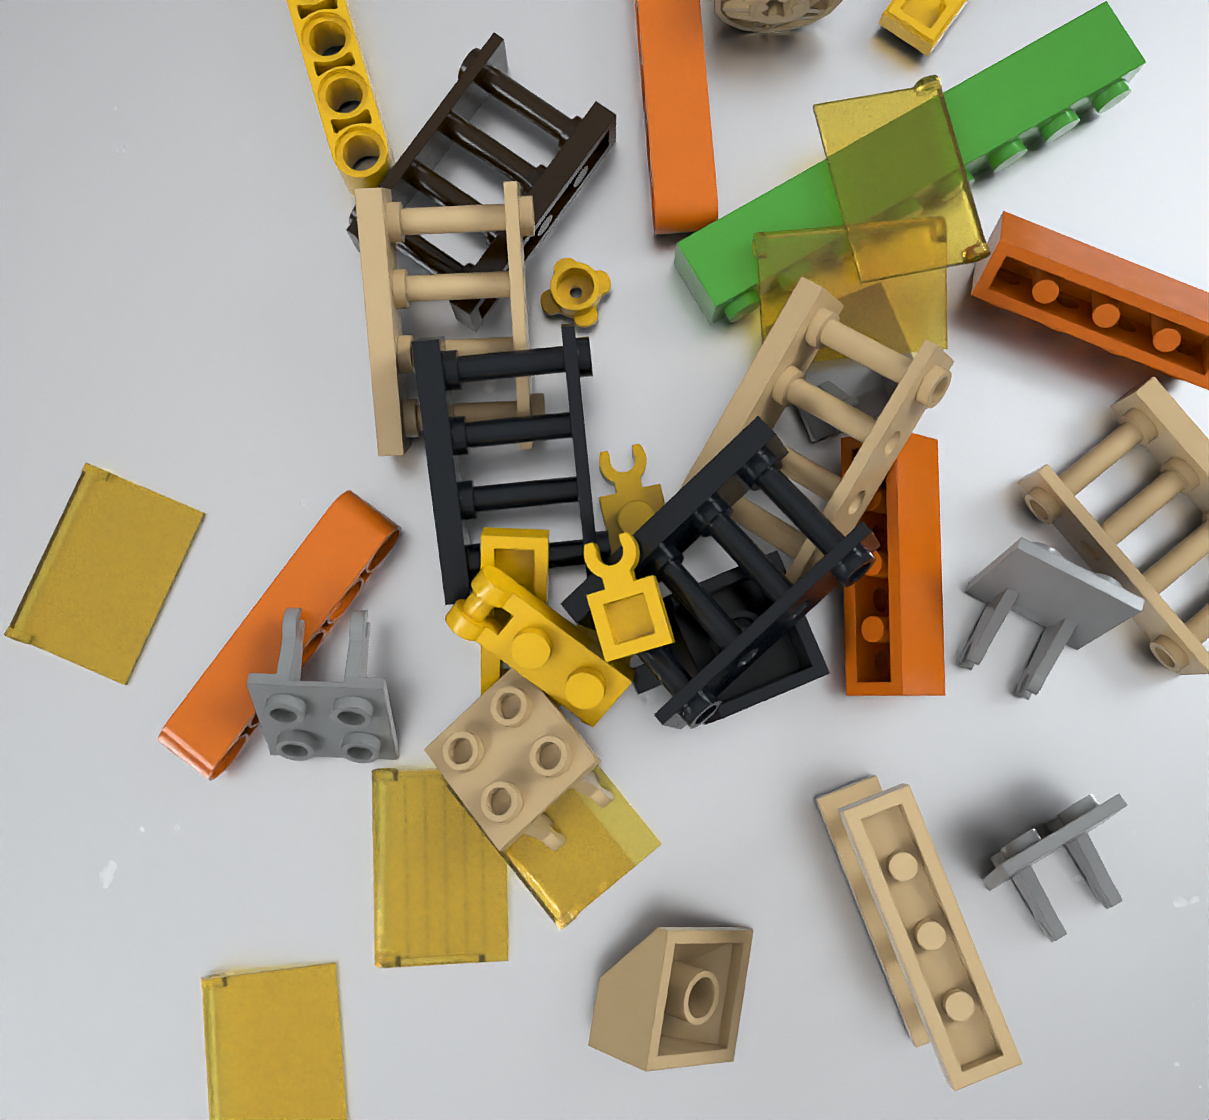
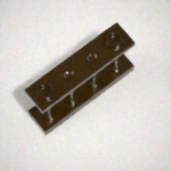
(553, 188)

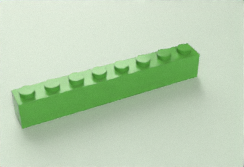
(993, 119)

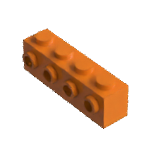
(1096, 298)
(898, 605)

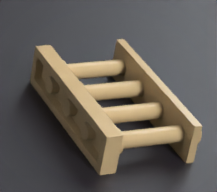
(392, 289)
(779, 380)
(1159, 423)
(918, 930)

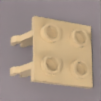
(514, 760)

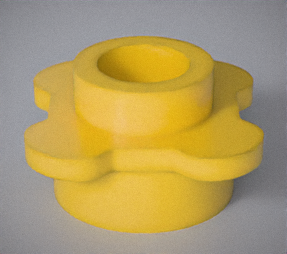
(570, 275)

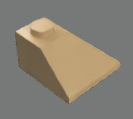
(674, 999)

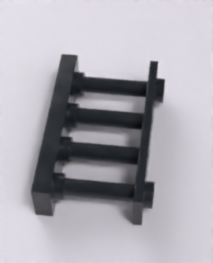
(452, 437)
(705, 510)

